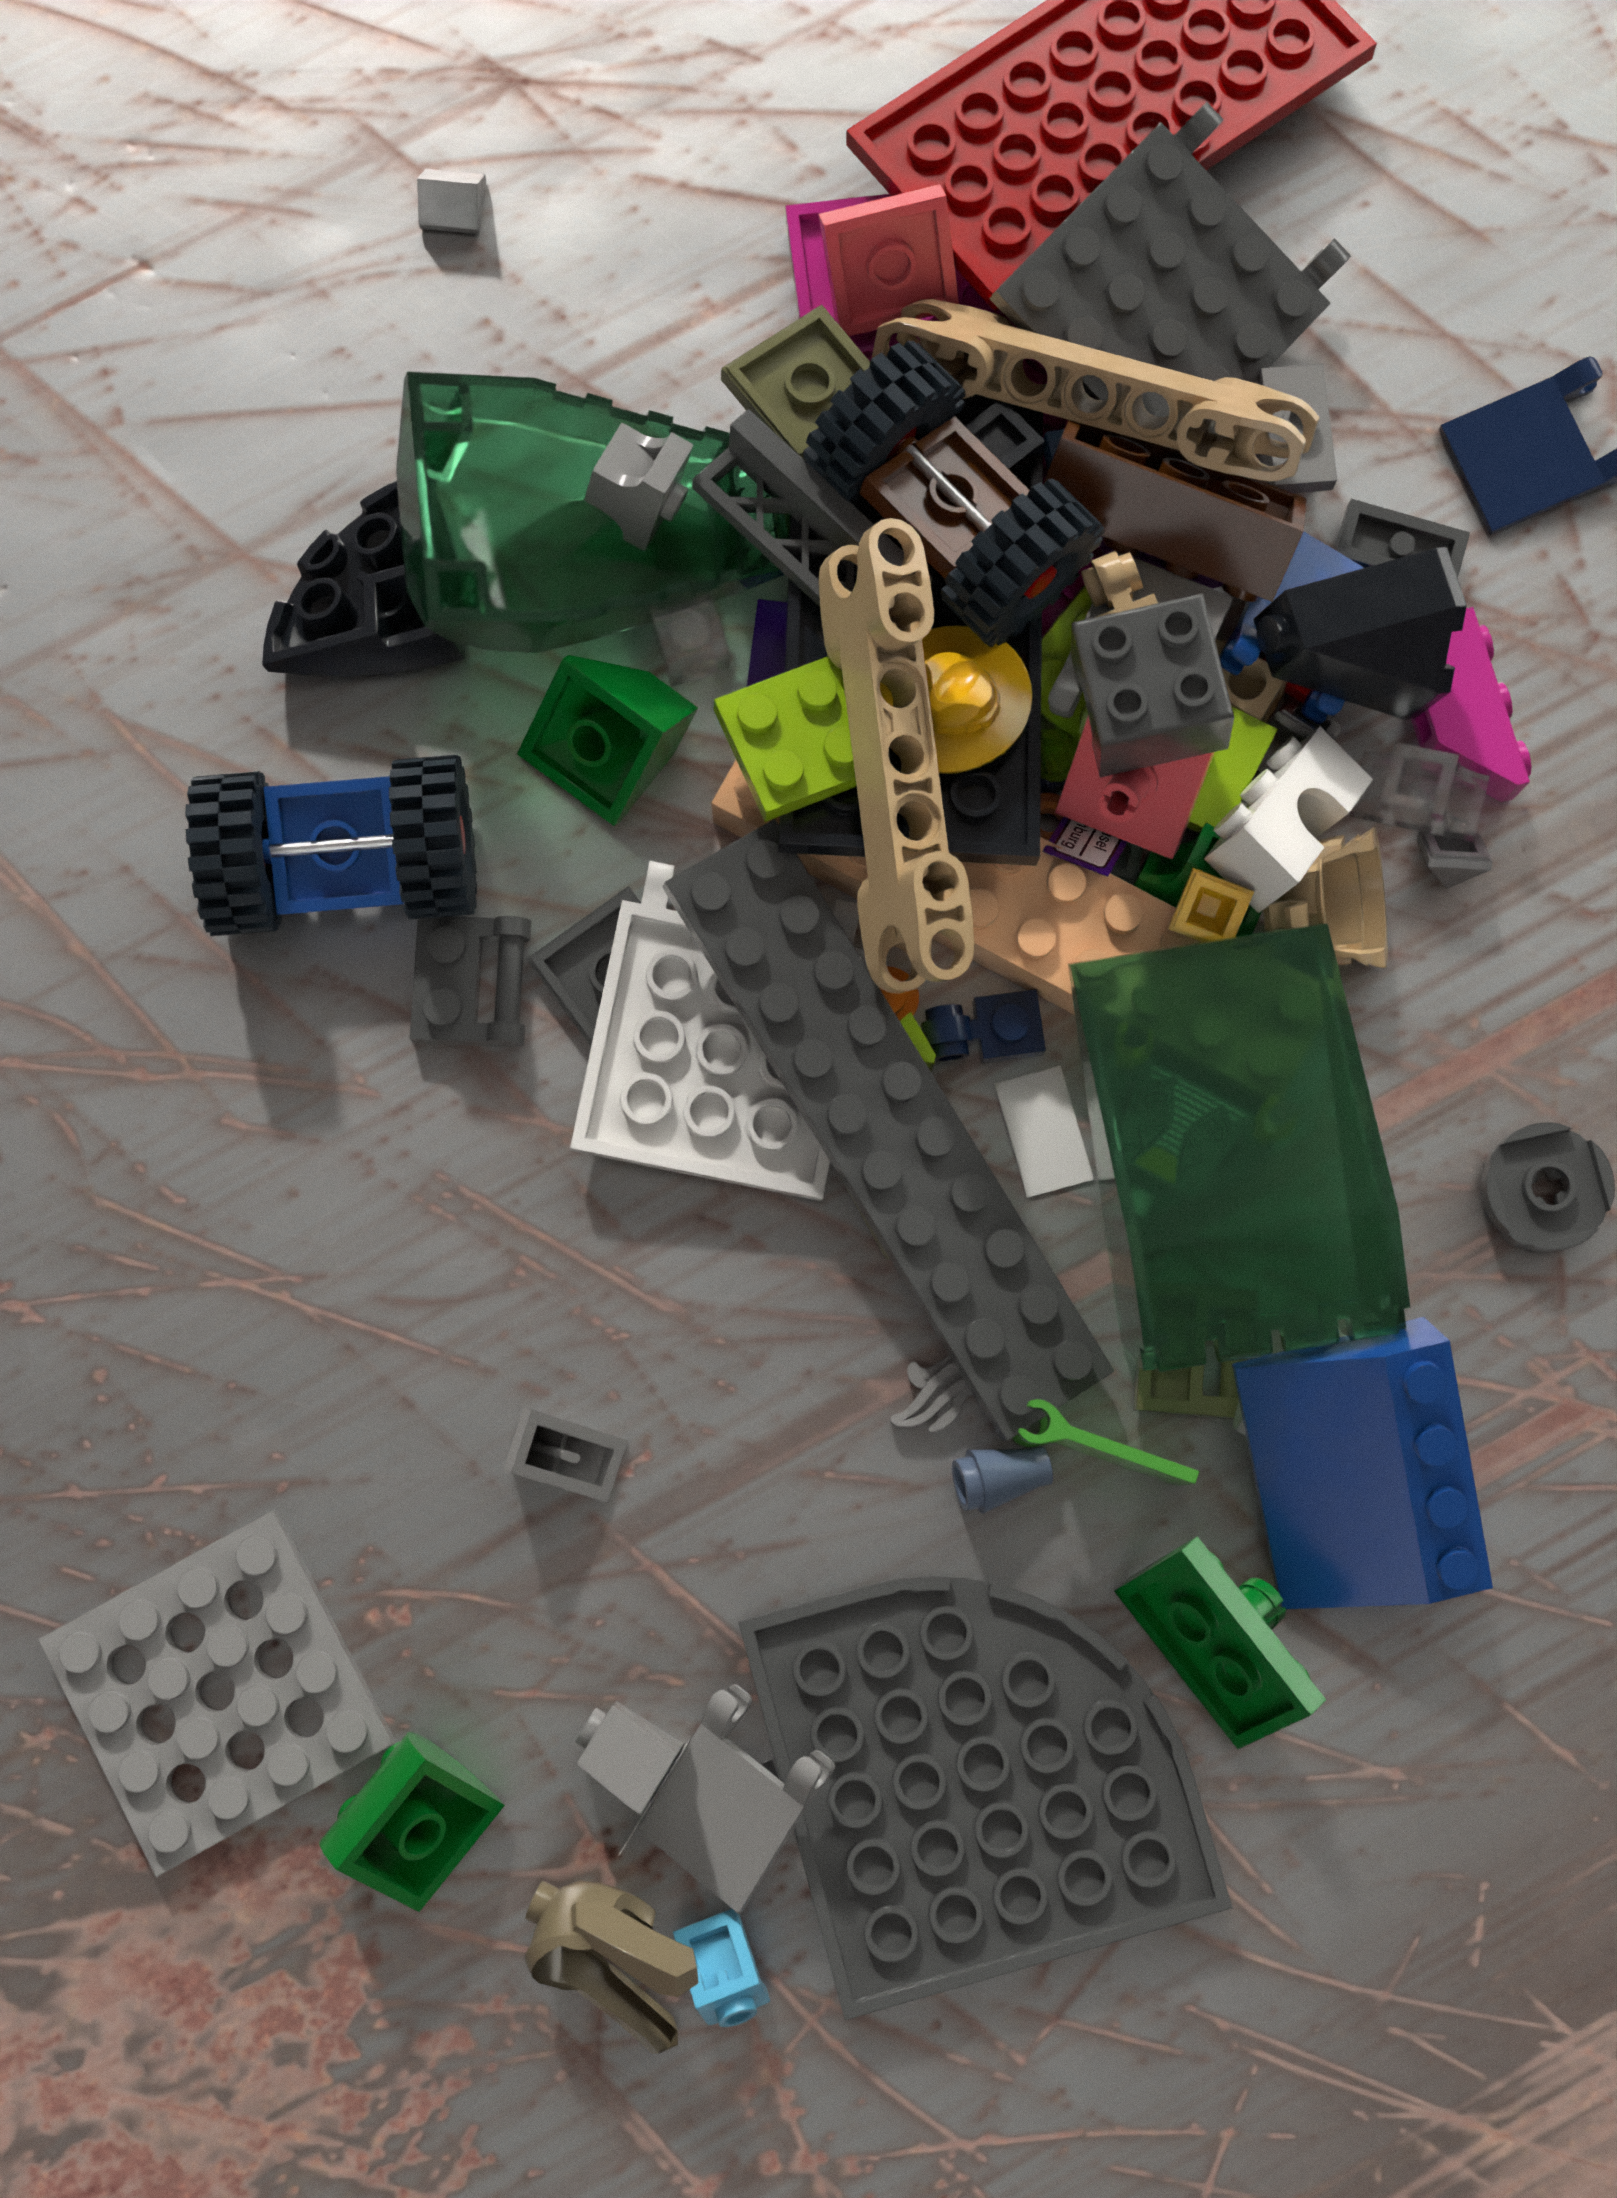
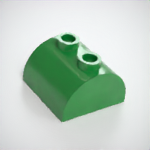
(410, 1822)

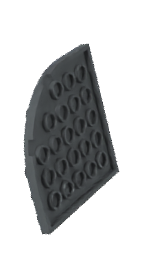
(988, 1788)

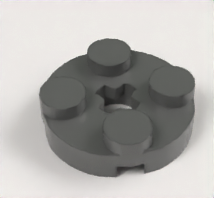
(1564, 1155)

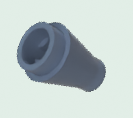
(997, 1476)

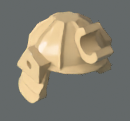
(1344, 892)

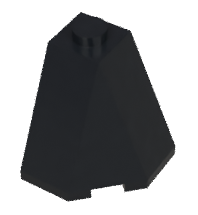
(1370, 633)

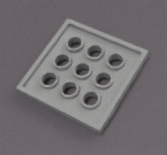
(114, 1711)

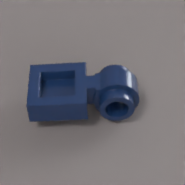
(1003, 1025)

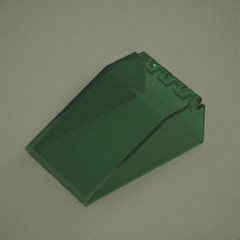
(1236, 1150)

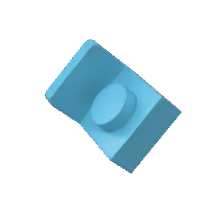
(726, 1970)

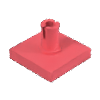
(888, 257)
(1138, 805)

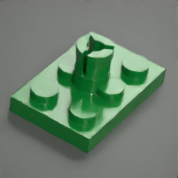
(1222, 1641)

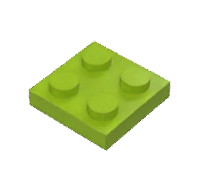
(791, 737)

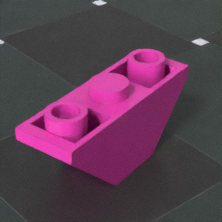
(1477, 716)

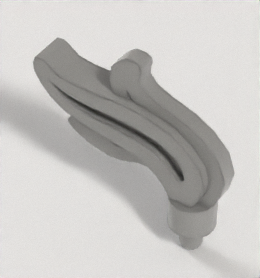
(941, 1394)

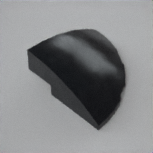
(354, 604)

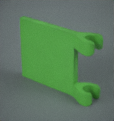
(1057, 1430)

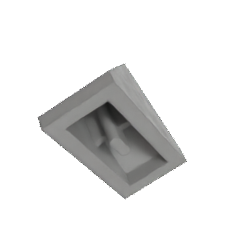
(565, 1455)

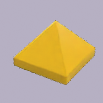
(1210, 907)

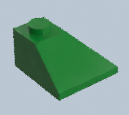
(605, 733)

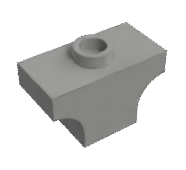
(1318, 465)
(640, 482)

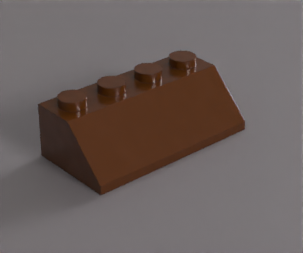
(1181, 511)

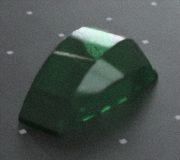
(501, 527)

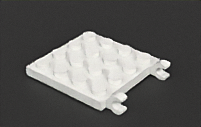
(678, 1070)

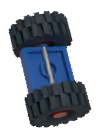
(331, 845)

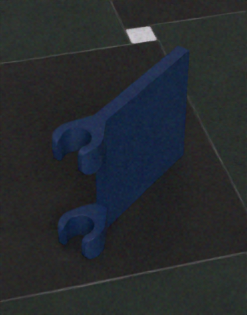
(1528, 449)

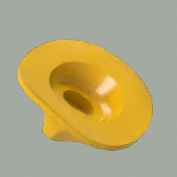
(975, 696)

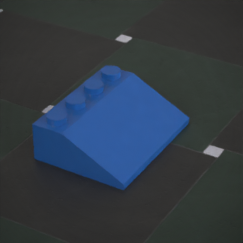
(1364, 1471)

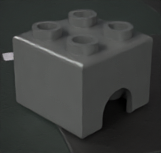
(1152, 685)

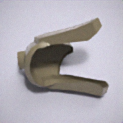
(596, 1921)

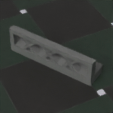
(794, 491)

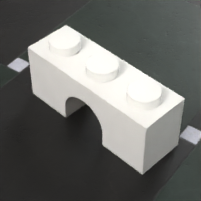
(1275, 834)

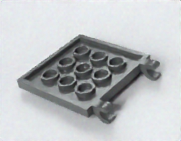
(1168, 272)

